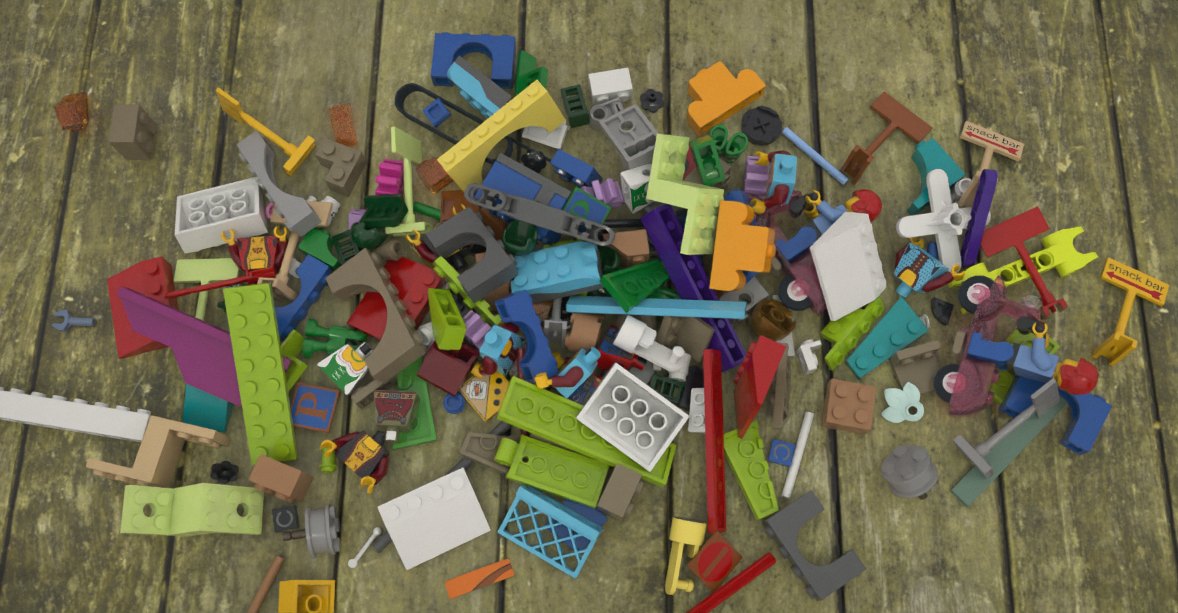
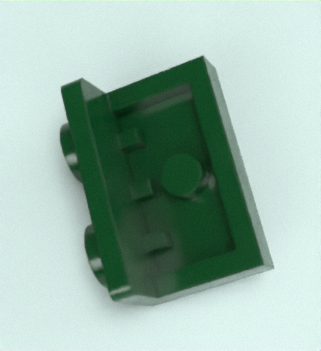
(384, 211)

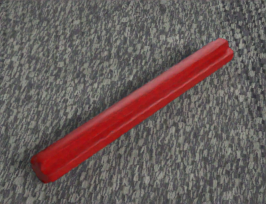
(734, 584)

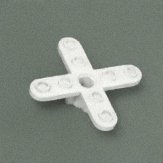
(944, 220)

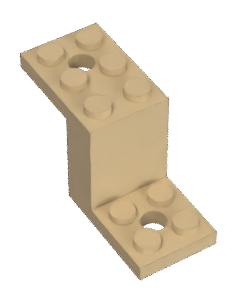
(159, 453)

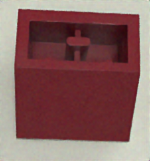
(448, 368)

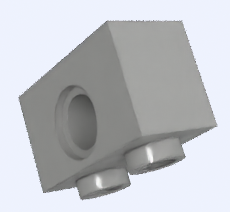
(752, 292)

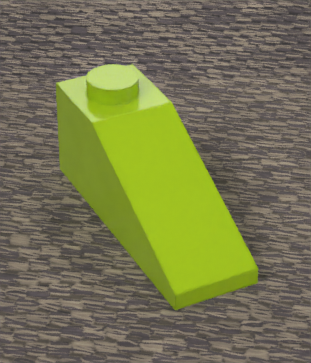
(446, 320)

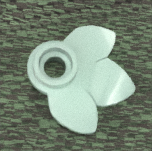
(899, 403)

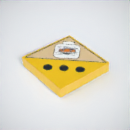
(485, 394)

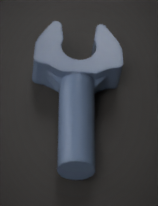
(71, 321)

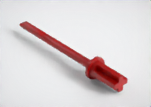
(251, 277)

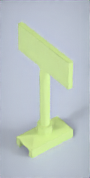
(411, 151)
(204, 272)

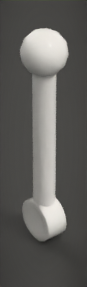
(353, 563)

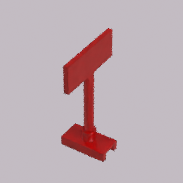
(1014, 233)

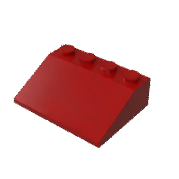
(147, 277)
(412, 283)
(755, 379)

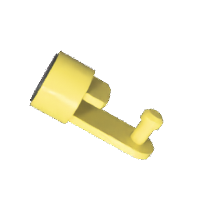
(691, 533)

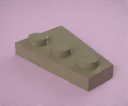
(483, 448)

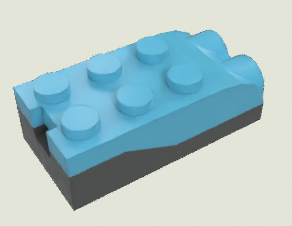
(477, 88)
(559, 271)

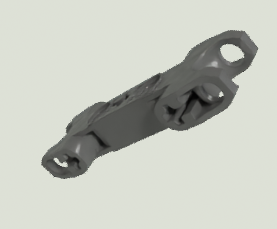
(538, 214)

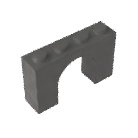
(467, 229)
(819, 580)

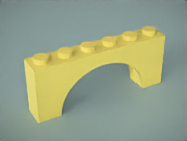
(528, 108)

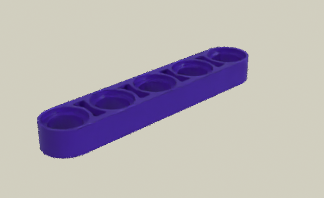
(979, 215)

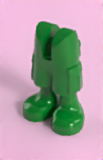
(729, 150)
(338, 336)

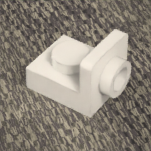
(806, 358)

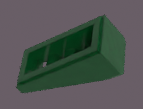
(578, 117)
(342, 258)
(667, 381)

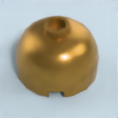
(772, 320)

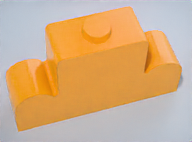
(720, 95)
(739, 247)

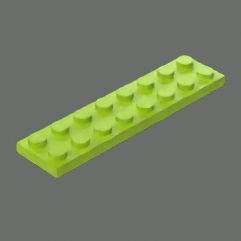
(260, 372)
(555, 420)

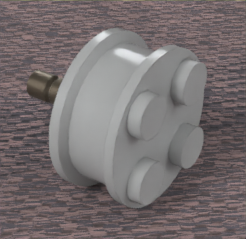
(909, 471)
(319, 531)

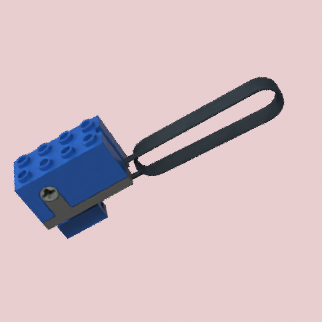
(512, 176)

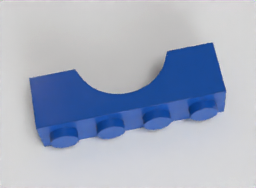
(312, 277)
(519, 310)

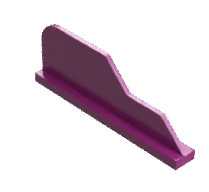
(199, 347)

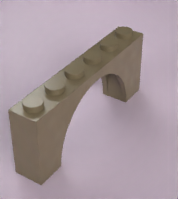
(400, 340)

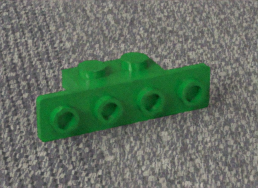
(527, 73)

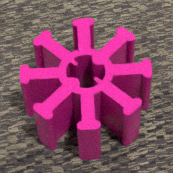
(390, 178)

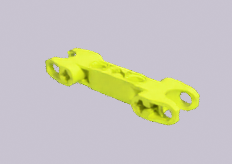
(1058, 254)

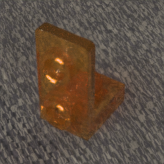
(343, 124)

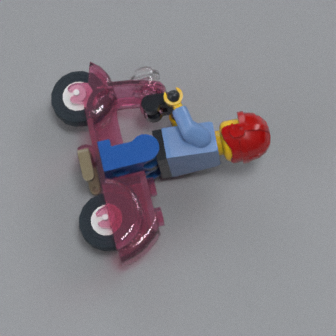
(801, 285)
(970, 383)

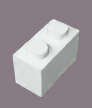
(610, 85)

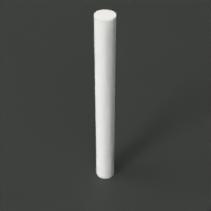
(797, 456)

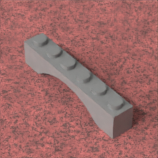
(296, 210)

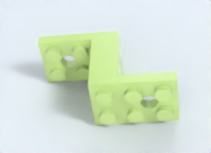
(669, 188)
(192, 510)

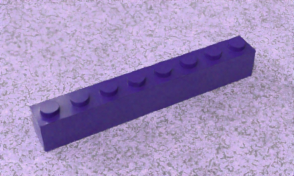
(690, 279)

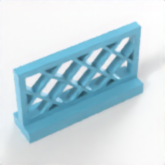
(558, 512)

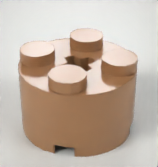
(585, 332)

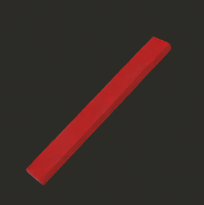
(714, 441)

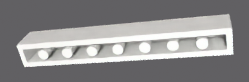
(73, 416)

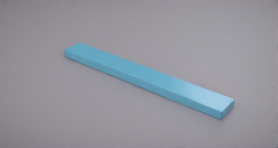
(659, 307)

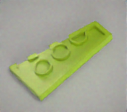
(444, 269)
(751, 470)

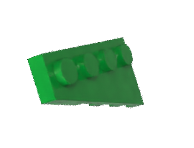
(635, 283)

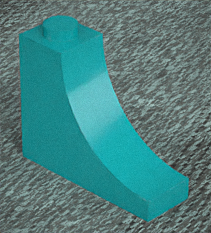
(929, 157)

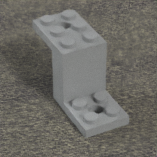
(634, 145)

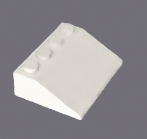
(209, 212)
(848, 265)
(632, 416)
(434, 518)

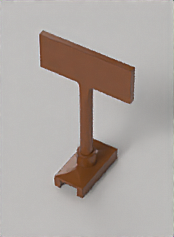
(899, 118)

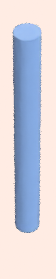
(815, 156)

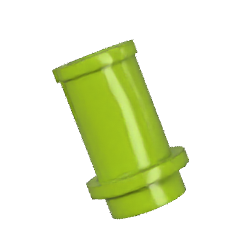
(328, 463)

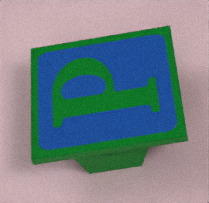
(586, 207)

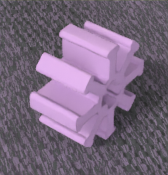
(755, 177)
(607, 192)
(475, 330)

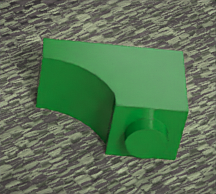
(707, 160)
(319, 245)

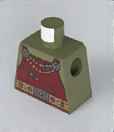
(395, 412)

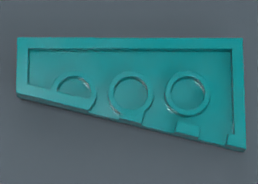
(890, 335)

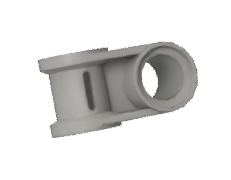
(605, 110)

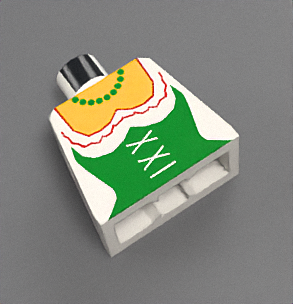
(635, 187)
(347, 366)

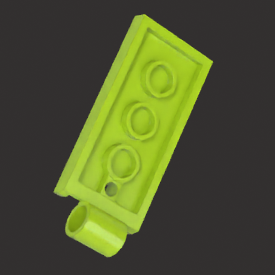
(553, 469)

